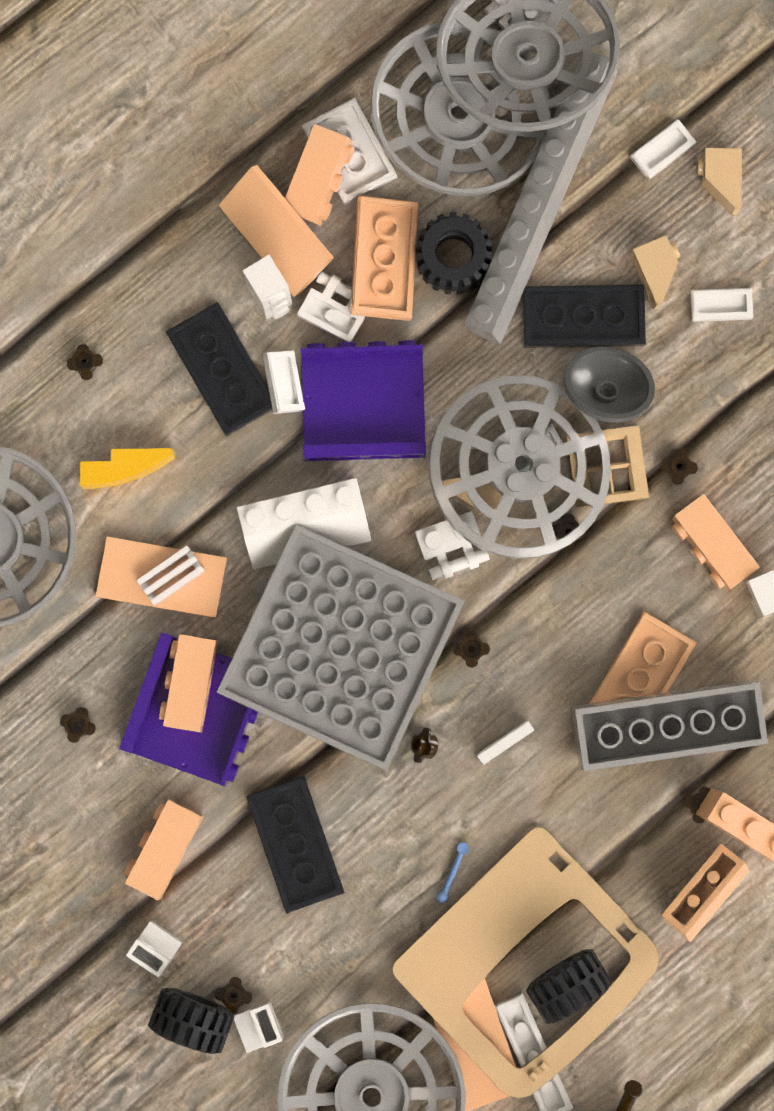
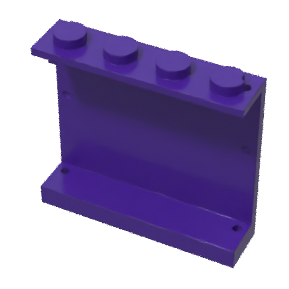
(363, 401)
(202, 754)

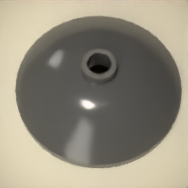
(609, 384)

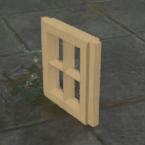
(634, 462)

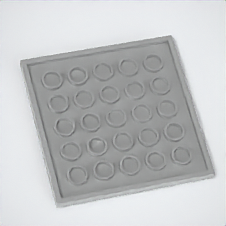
(341, 647)

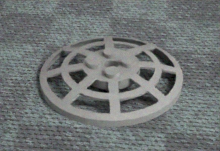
(530, 74)
(440, 122)
(505, 477)
(12, 536)
(371, 1071)

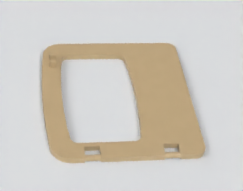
(483, 929)

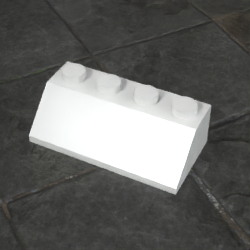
(329, 510)

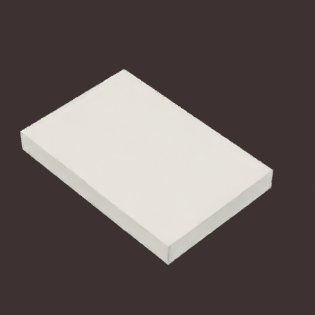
(369, 164)

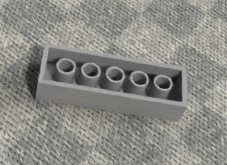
(669, 725)

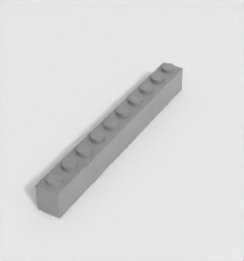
(535, 211)

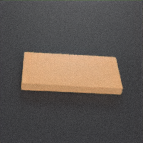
(275, 229)
(384, 258)
(129, 560)
(646, 661)
(482, 1013)

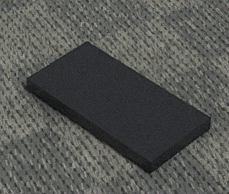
(584, 316)
(221, 369)
(295, 844)

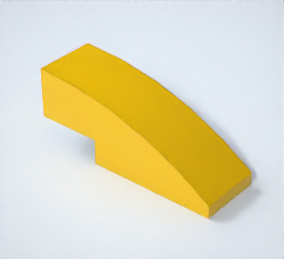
(124, 467)

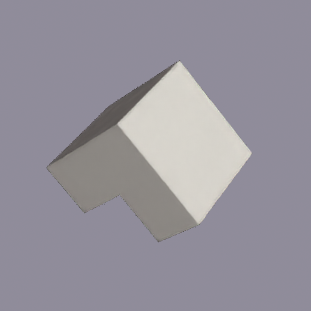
(762, 592)
(154, 949)
(258, 1027)

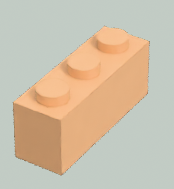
(319, 174)
(714, 543)
(189, 683)
(739, 822)
(162, 849)
(705, 892)

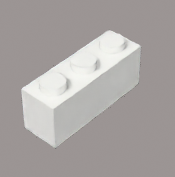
(268, 288)

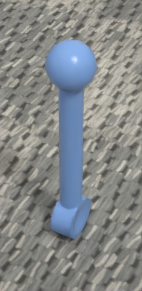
(462, 849)

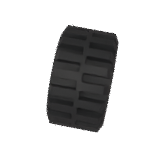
(453, 228)
(569, 986)
(191, 1020)

